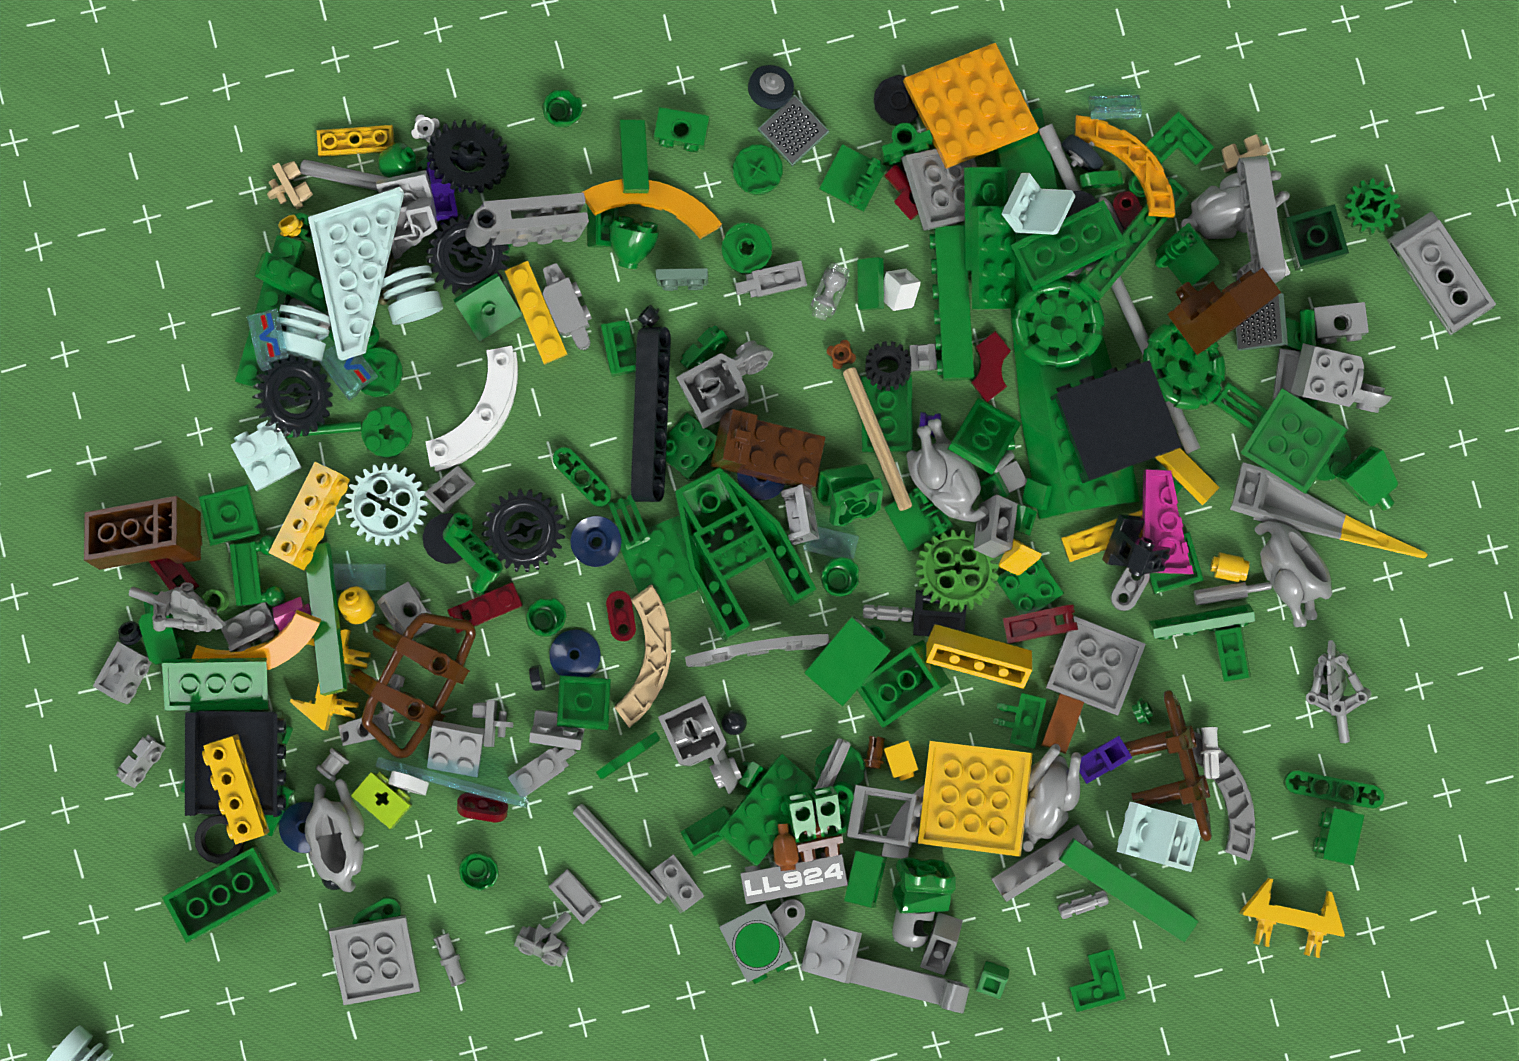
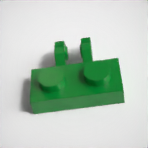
(1026, 721)

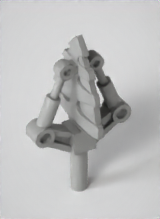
(186, 607)
(1335, 701)

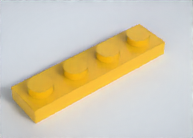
(536, 312)

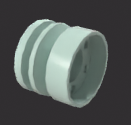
(410, 291)
(302, 331)
(75, 1048)

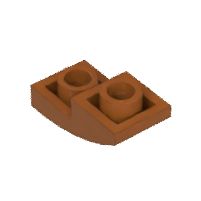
(1063, 722)

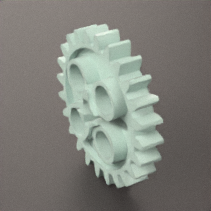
(397, 484)

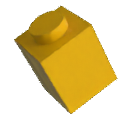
(901, 760)

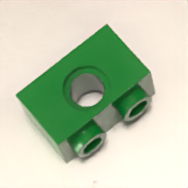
(670, 119)

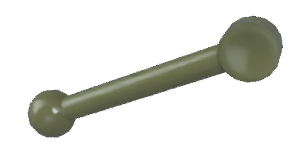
(391, 260)

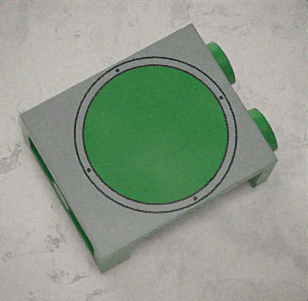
(756, 943)

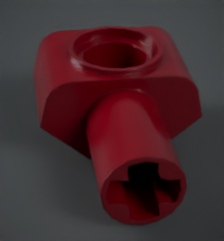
(900, 182)

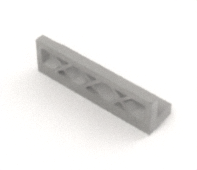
(1037, 864)

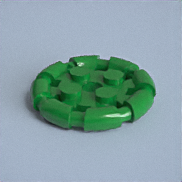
(1058, 339)
(1197, 368)

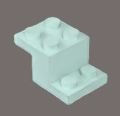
(1159, 836)

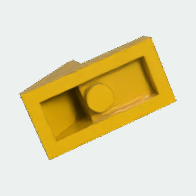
(1019, 558)

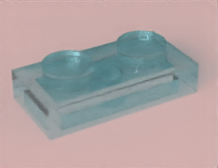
(1115, 107)
(833, 544)
(361, 575)

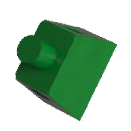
(1370, 478)

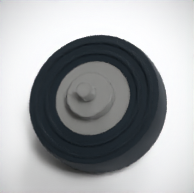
(770, 86)
(1082, 153)

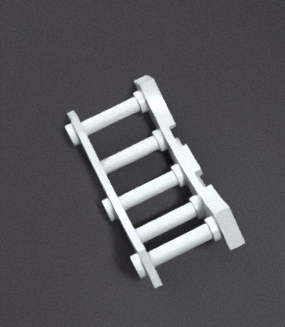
(485, 419)

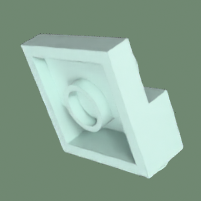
(265, 455)

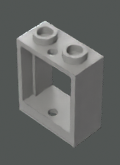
(859, 809)

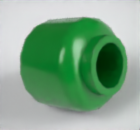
(397, 160)

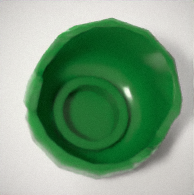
(562, 108)
(840, 576)
(546, 617)
(478, 870)

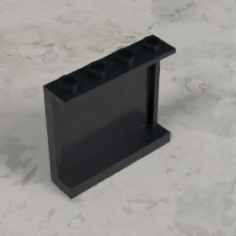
(1117, 419)
(263, 748)

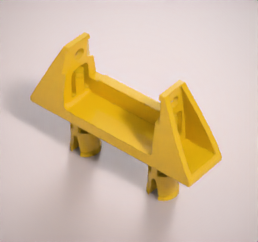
(326, 706)
(1316, 925)

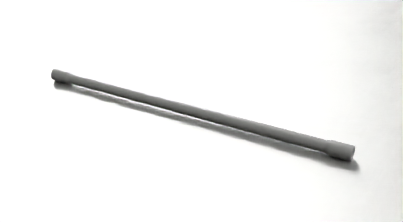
(1184, 431)

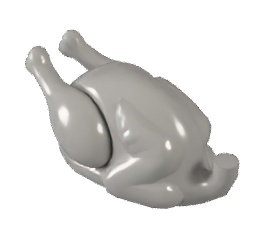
(1220, 211)
(945, 476)
(1294, 570)
(1050, 795)
(334, 837)

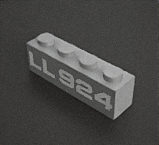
(807, 877)

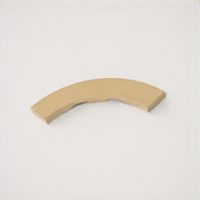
(655, 660)

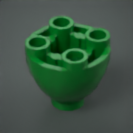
(632, 240)

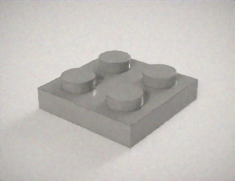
(455, 748)
(831, 951)

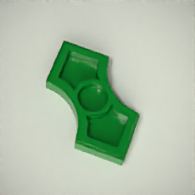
(628, 755)

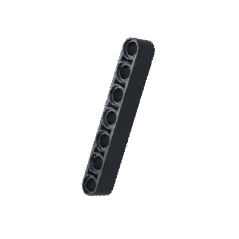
(650, 414)

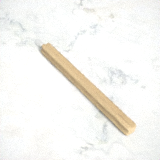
(877, 438)

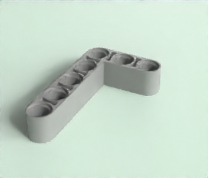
(1260, 218)
(910, 983)

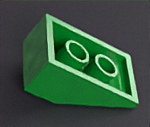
(902, 684)

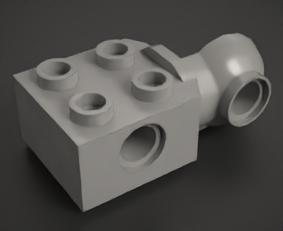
(1336, 379)
(718, 384)
(697, 737)

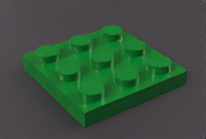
(1294, 441)
(661, 562)

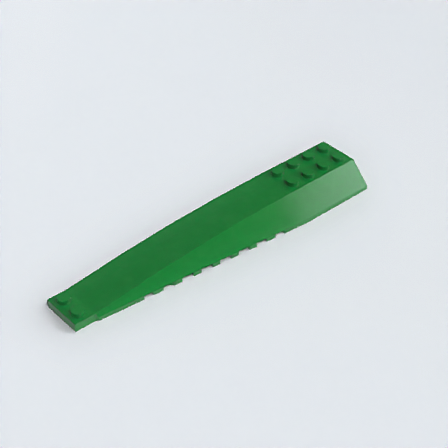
(1044, 430)

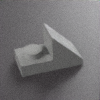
(449, 489)

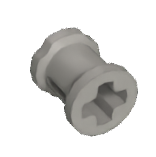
(332, 764)

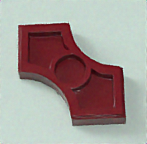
(989, 379)

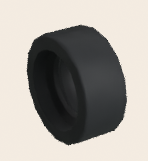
(202, 847)

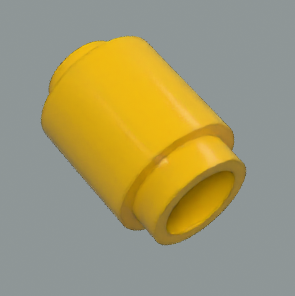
(1230, 567)

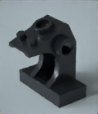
(1129, 550)

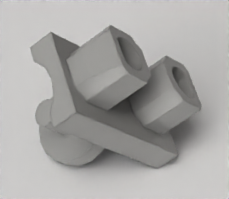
(489, 711)

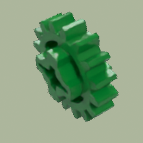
(1375, 216)

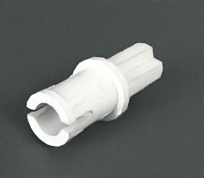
(1210, 752)

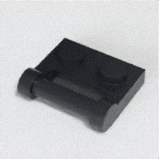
(925, 620)

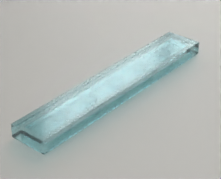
(453, 782)

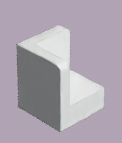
(900, 289)

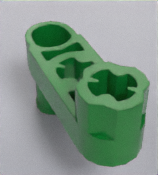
(482, 560)

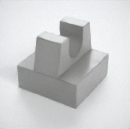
(923, 357)

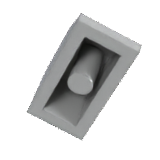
(941, 943)

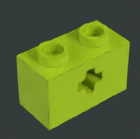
(368, 797)

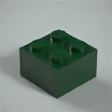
(1315, 237)

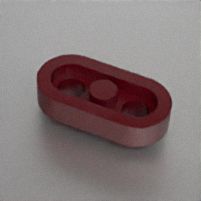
(1126, 215)
(621, 616)
(481, 808)

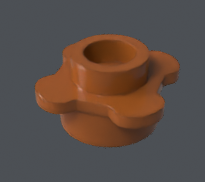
(834, 351)

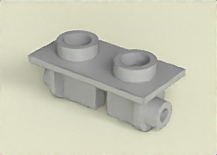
(134, 771)
(525, 945)

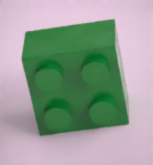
(1338, 835)

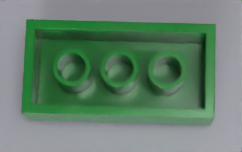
(221, 894)

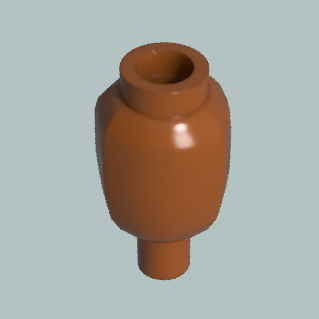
(785, 849)

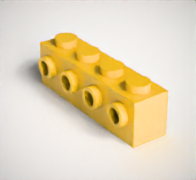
(309, 516)
(979, 656)
(236, 789)

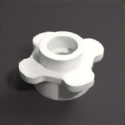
(421, 122)

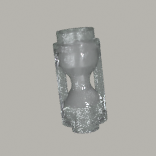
(835, 279)

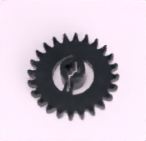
(468, 157)
(444, 247)
(274, 401)
(547, 522)

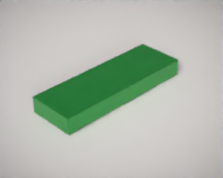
(633, 156)

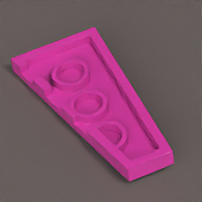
(1163, 520)

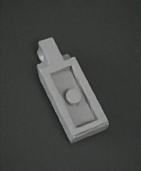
(773, 280)
(540, 770)

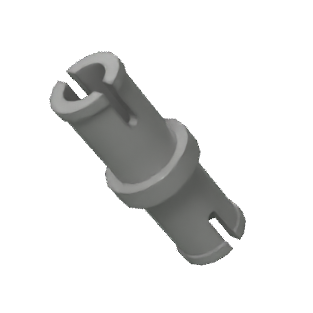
(450, 959)

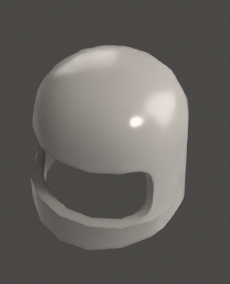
(909, 928)

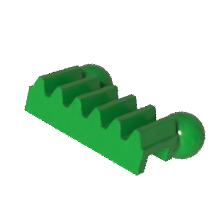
(247, 574)

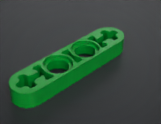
(1333, 791)

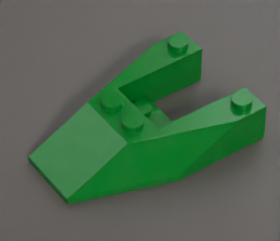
(727, 535)

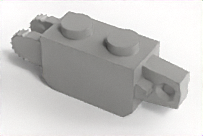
(565, 307)

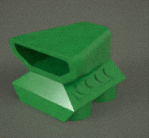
(849, 493)
(923, 886)

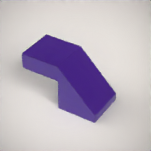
(443, 197)
(1103, 759)

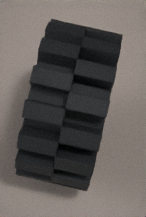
(888, 353)

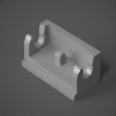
(800, 514)

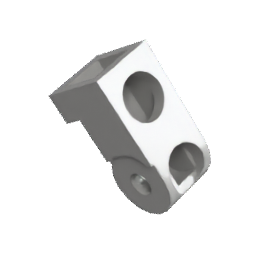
(354, 732)

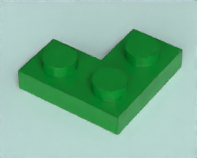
(1180, 135)
(1106, 984)

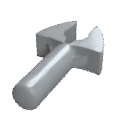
(551, 932)

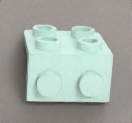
(1035, 208)

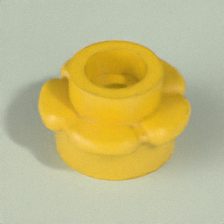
(290, 226)

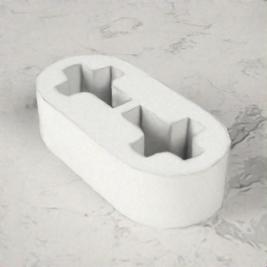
(408, 783)

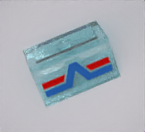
(267, 338)
(348, 374)

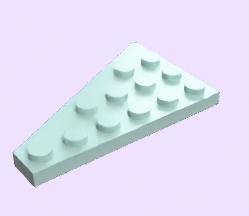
(352, 260)

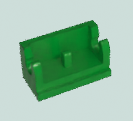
(619, 348)
(1233, 654)
(704, 832)
(865, 879)

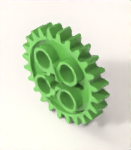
(960, 593)

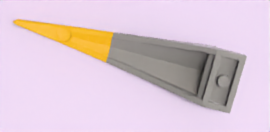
(1273, 499)

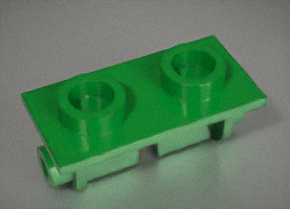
(713, 342)

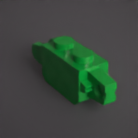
(163, 643)

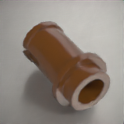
(874, 752)

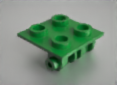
(853, 178)
(1186, 256)
(689, 446)
(919, 521)
(1031, 589)

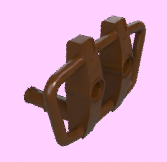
(424, 656)
(1194, 787)

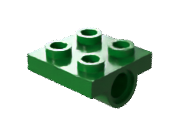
(895, 150)

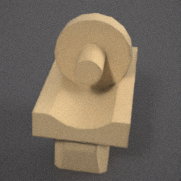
(1254, 147)
(296, 194)

